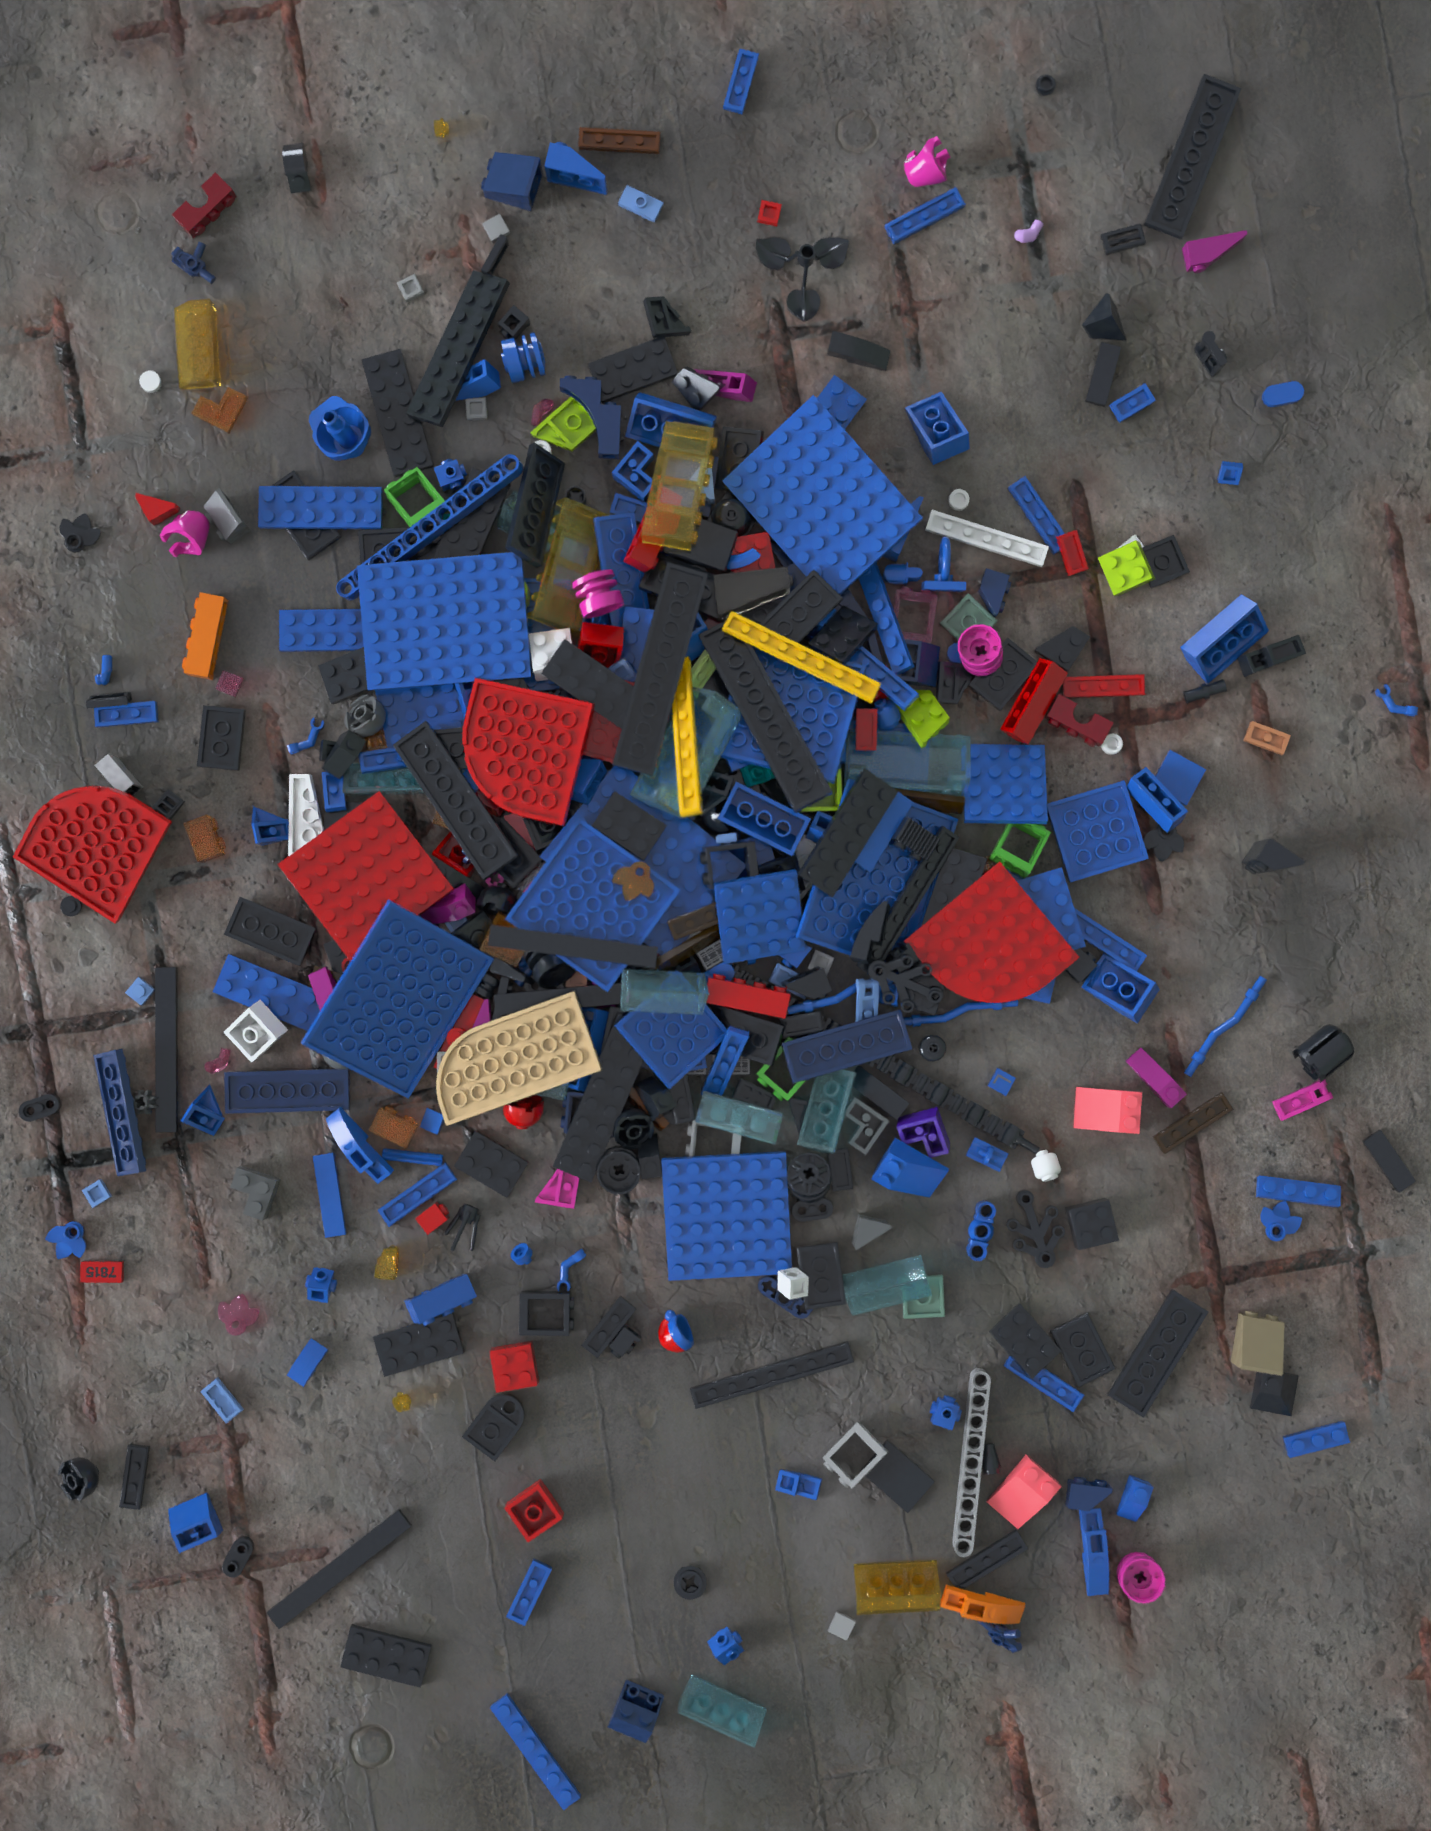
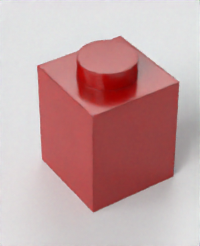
(433, 1217)

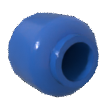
(887, 714)

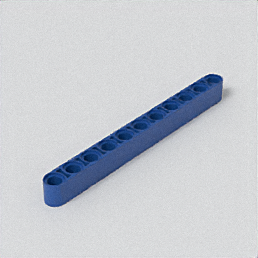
(435, 517)

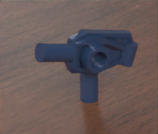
(192, 263)
(1003, 1636)

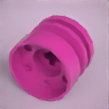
(596, 589)
(980, 639)
(1146, 1588)

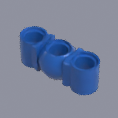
(979, 1220)

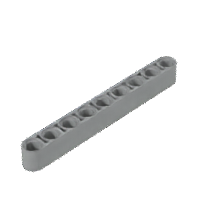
(973, 1472)

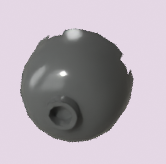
(366, 716)

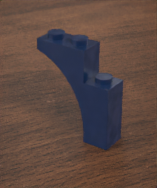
(605, 417)

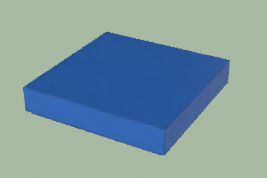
(1180, 776)

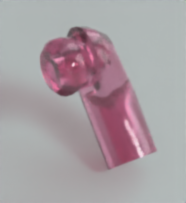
(541, 409)
(220, 1063)

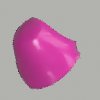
(925, 168)
(191, 525)

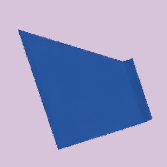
(268, 827)
(204, 1113)

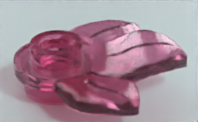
(237, 1311)

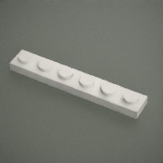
(987, 538)

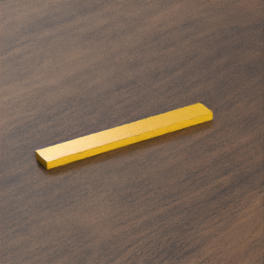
(801, 657)
(686, 744)

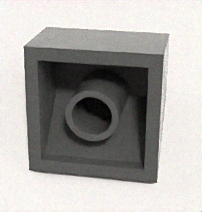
(226, 517)

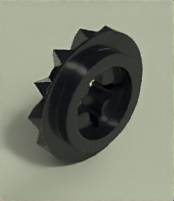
(692, 1591)

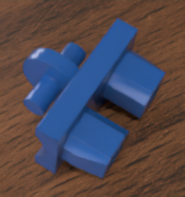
(986, 1154)

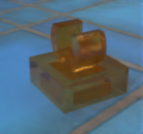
(376, 741)

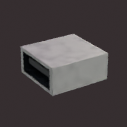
(118, 775)

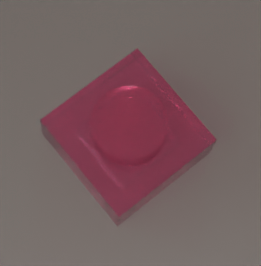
(229, 683)

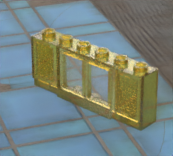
(679, 485)
(570, 558)

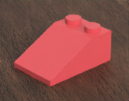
(1107, 1110)
(1023, 1492)

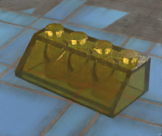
(197, 344)
(897, 1587)

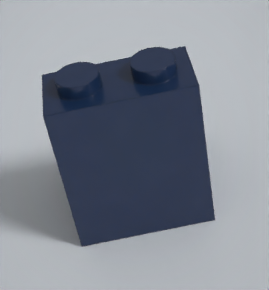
(513, 179)

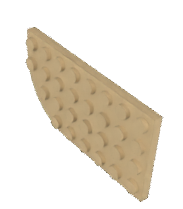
(515, 1058)

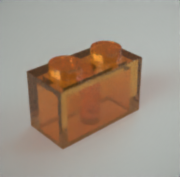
(204, 838)
(394, 1127)

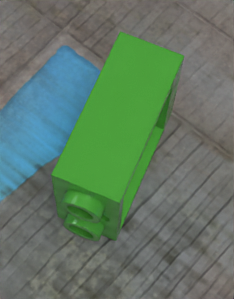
(403, 484)
(1011, 861)
(765, 1081)

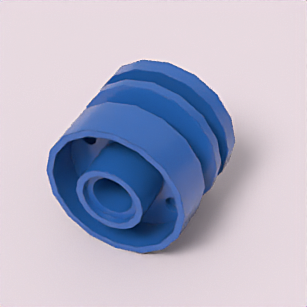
(522, 358)

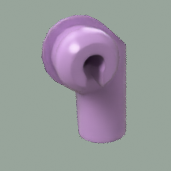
(1029, 235)

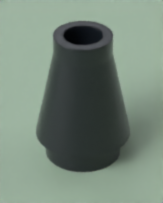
(990, 1461)

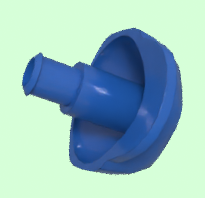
(339, 429)

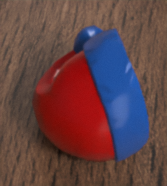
(675, 1333)

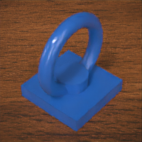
(943, 580)

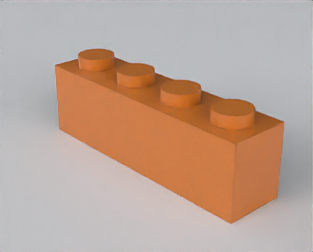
(205, 636)

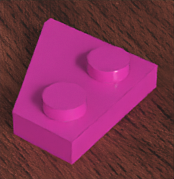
(560, 1190)

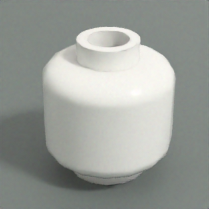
(1046, 1166)

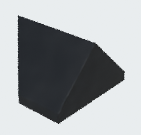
(1104, 321)
(715, 791)

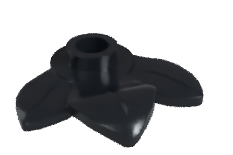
(79, 530)
(1163, 844)

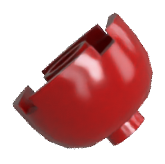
(524, 1112)

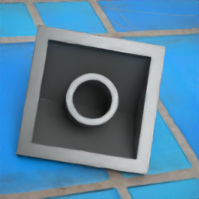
(868, 1229)

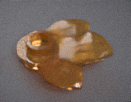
(632, 883)

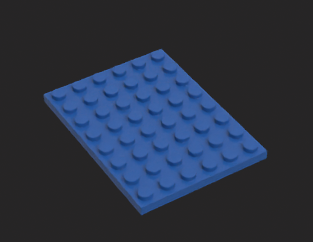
(822, 497)
(444, 621)
(672, 857)
(838, 919)
(397, 999)

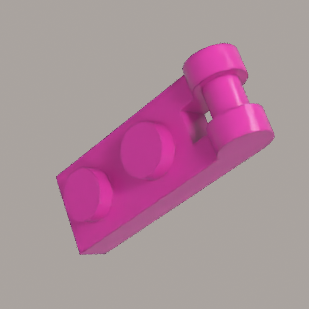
(1301, 1100)

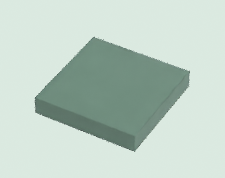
(966, 614)
(929, 1306)

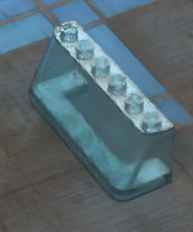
(715, 724)
(901, 762)

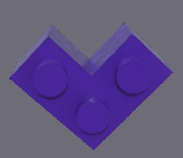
(925, 1126)

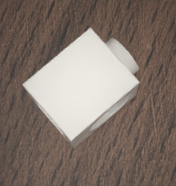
(793, 1283)

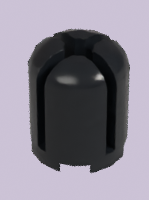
(1324, 1052)

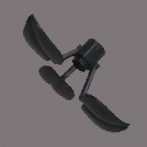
(775, 251)

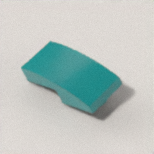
(756, 775)

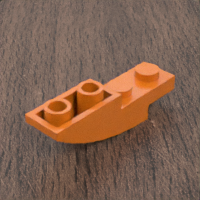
(983, 1608)

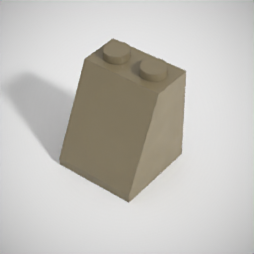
(1259, 1343)

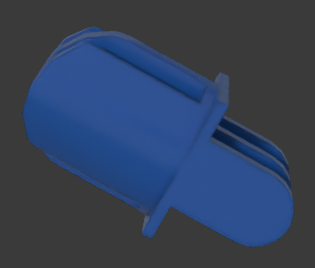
(901, 574)

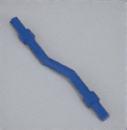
(1251, 995)
(809, 1005)
(917, 1020)

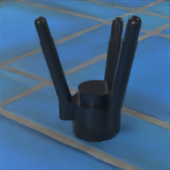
(467, 1214)

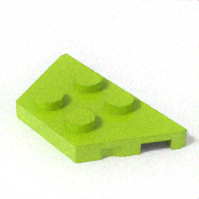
(566, 426)
(924, 717)

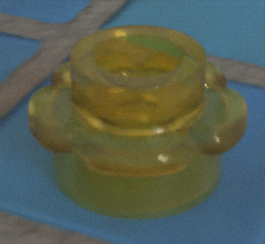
(441, 128)
(401, 1402)

